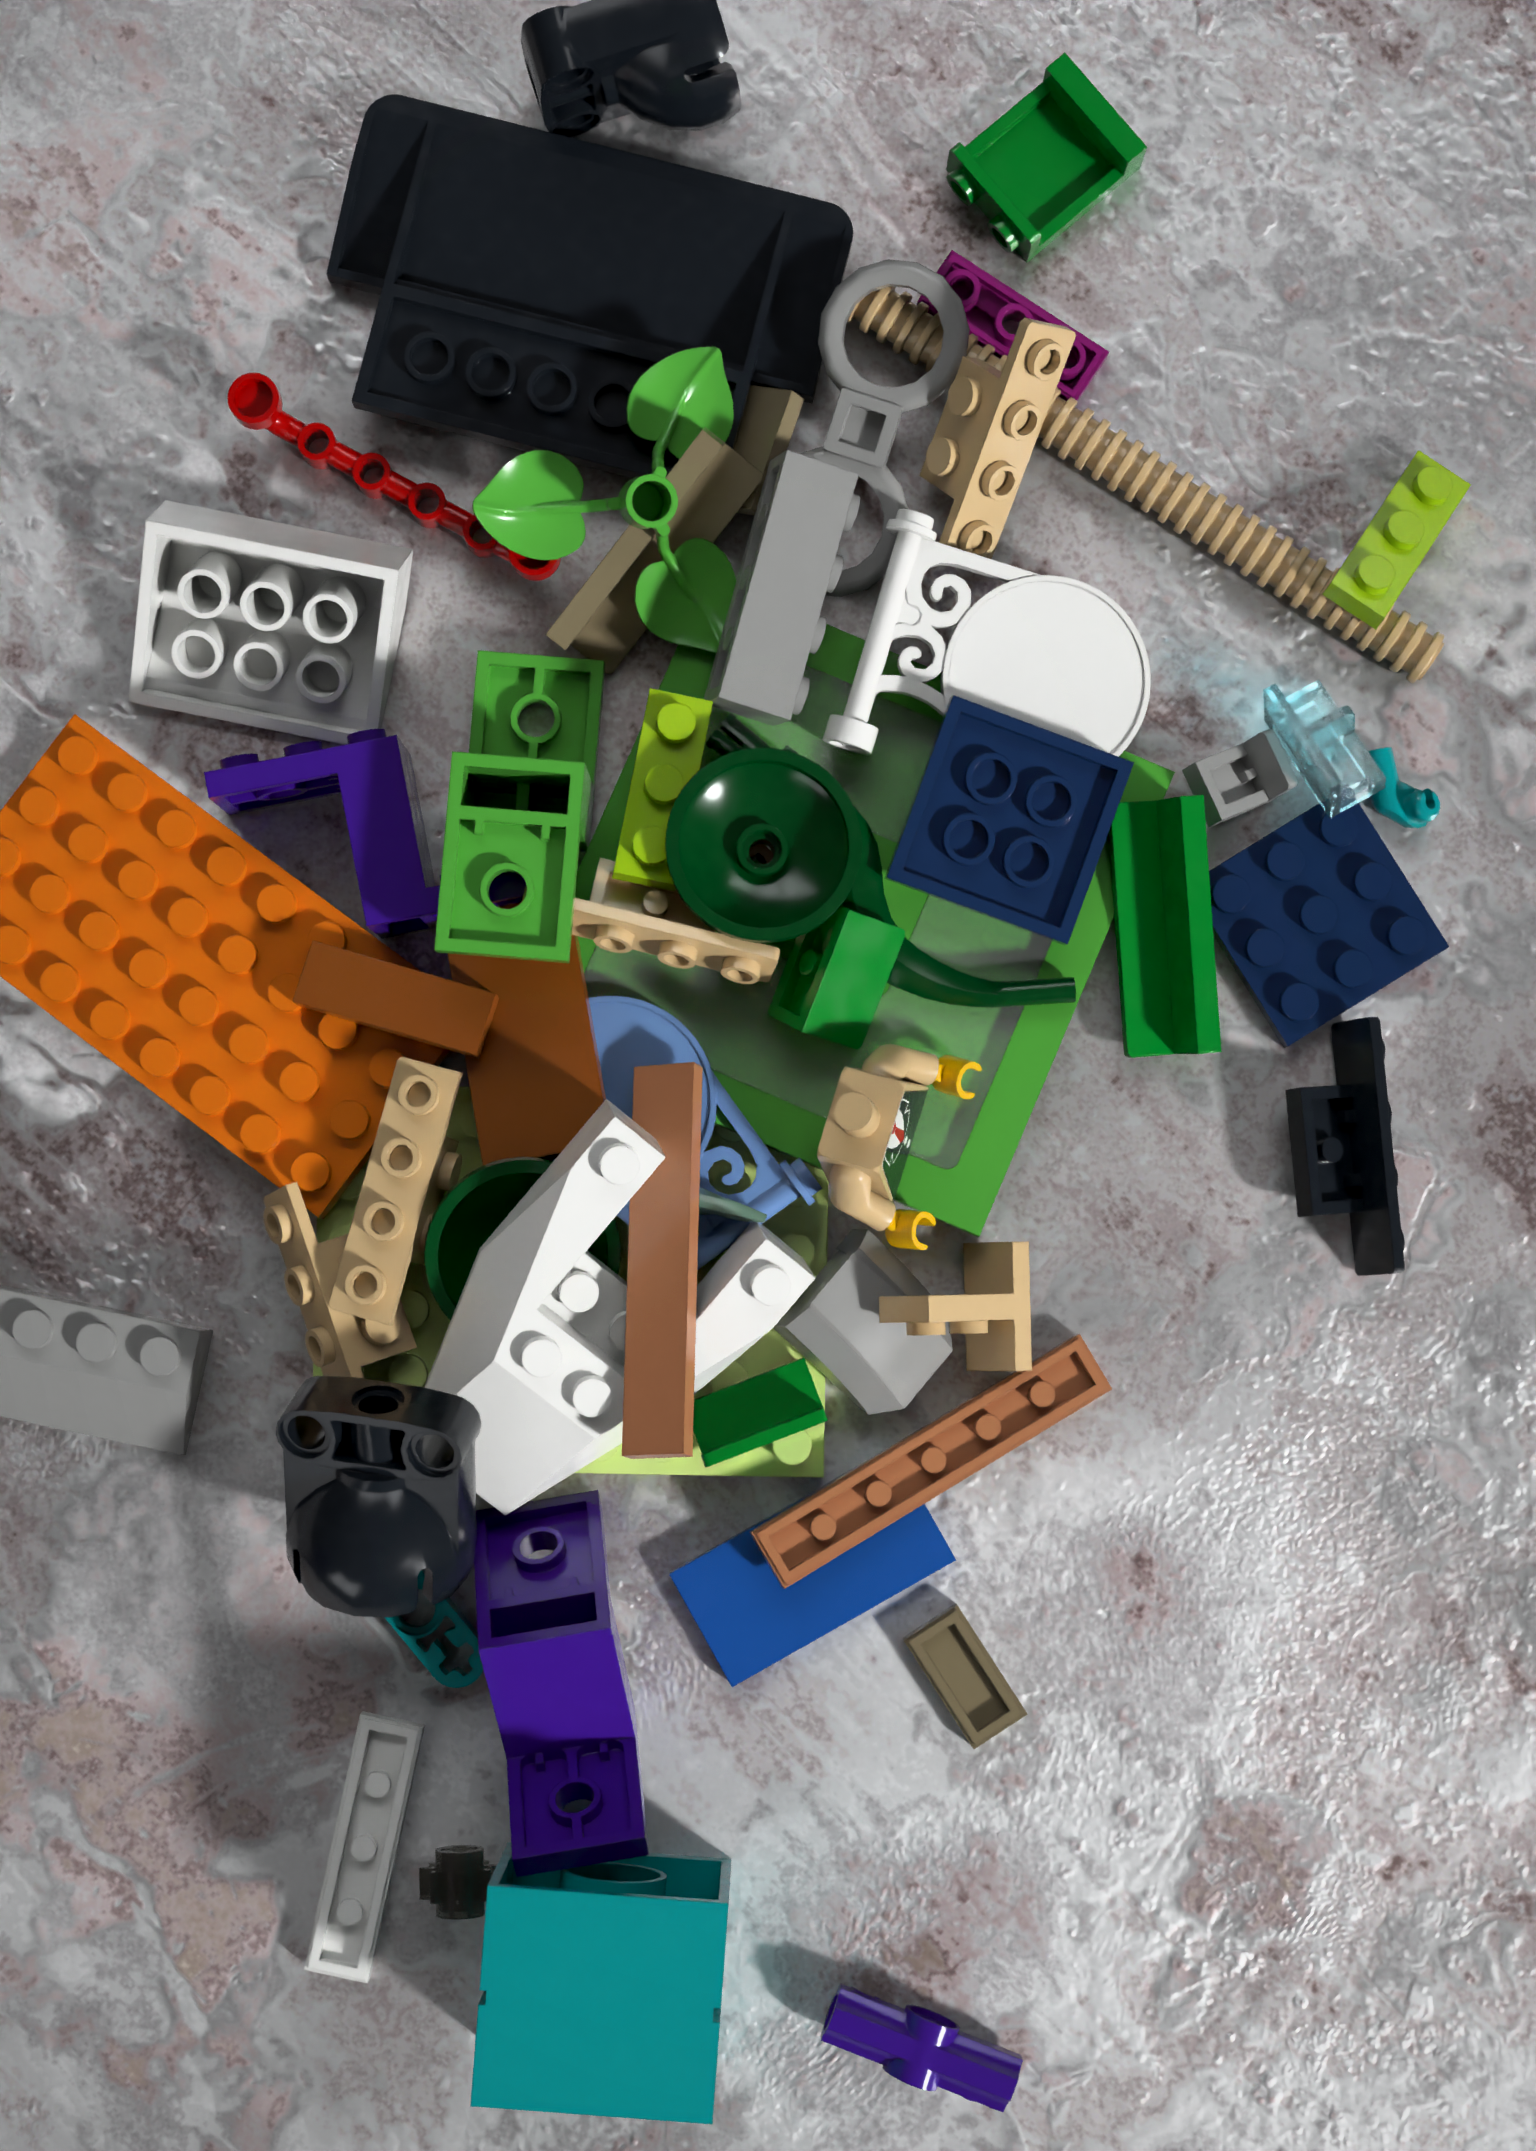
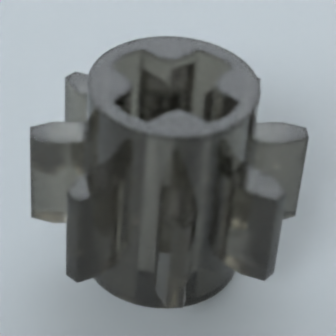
(457, 1881)

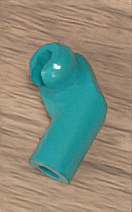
(1399, 800)

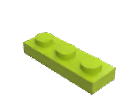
(1396, 540)
(665, 761)

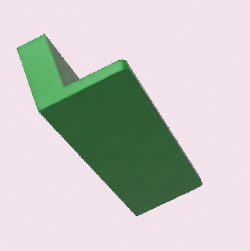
(1164, 928)

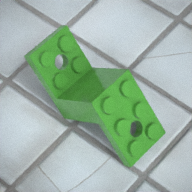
(520, 807)

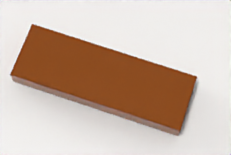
(396, 999)

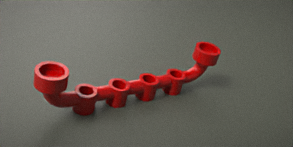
(258, 406)

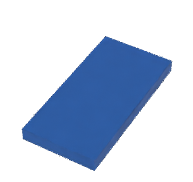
(758, 1623)

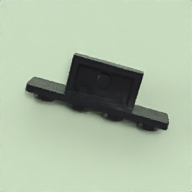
(1346, 1148)

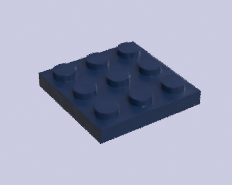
(1009, 820)
(1318, 919)

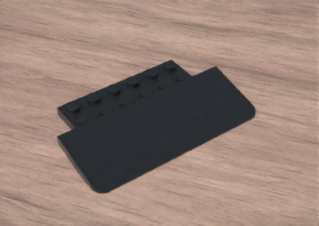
(554, 271)

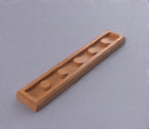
(663, 1268)
(930, 1461)

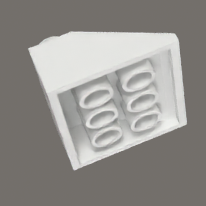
(266, 622)

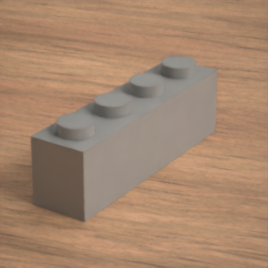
(782, 589)

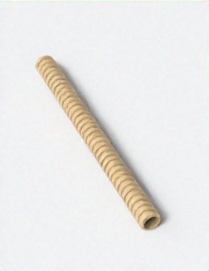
(1168, 494)

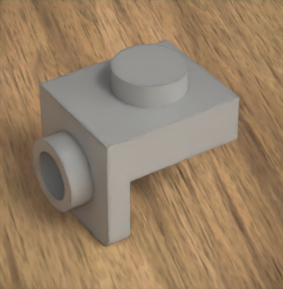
(1241, 777)

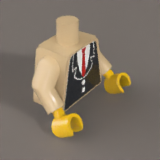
(873, 1131)

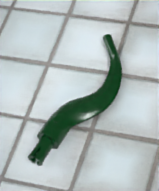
(913, 968)

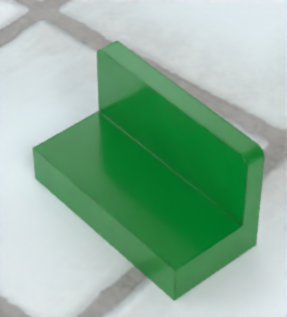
(837, 977)
(756, 1412)

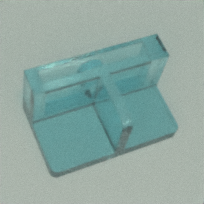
(1323, 746)

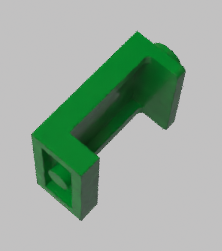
(1045, 161)

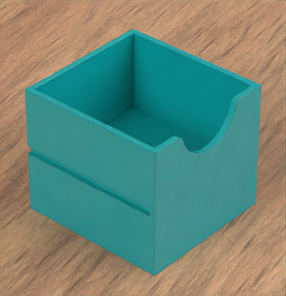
(603, 1988)

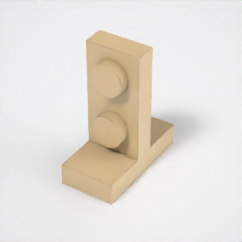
(990, 1312)

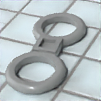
(869, 413)

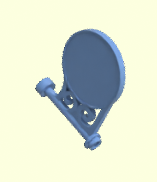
(642, 1034)

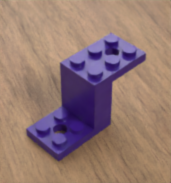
(380, 813)
(558, 1685)

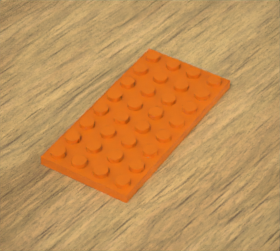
(185, 961)

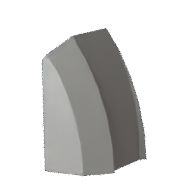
(841, 1332)

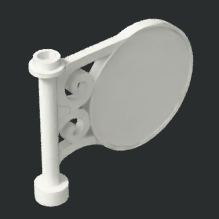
(1025, 649)

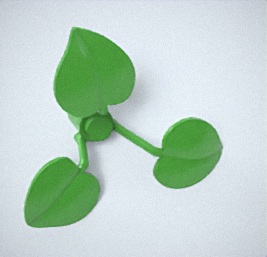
(538, 509)

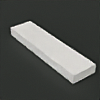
(364, 1847)

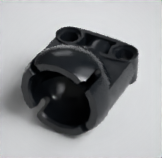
(629, 59)
(378, 1493)

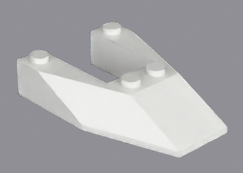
(546, 1319)

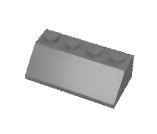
(99, 1370)

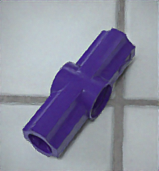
(921, 2048)

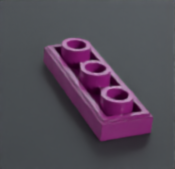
(992, 303)

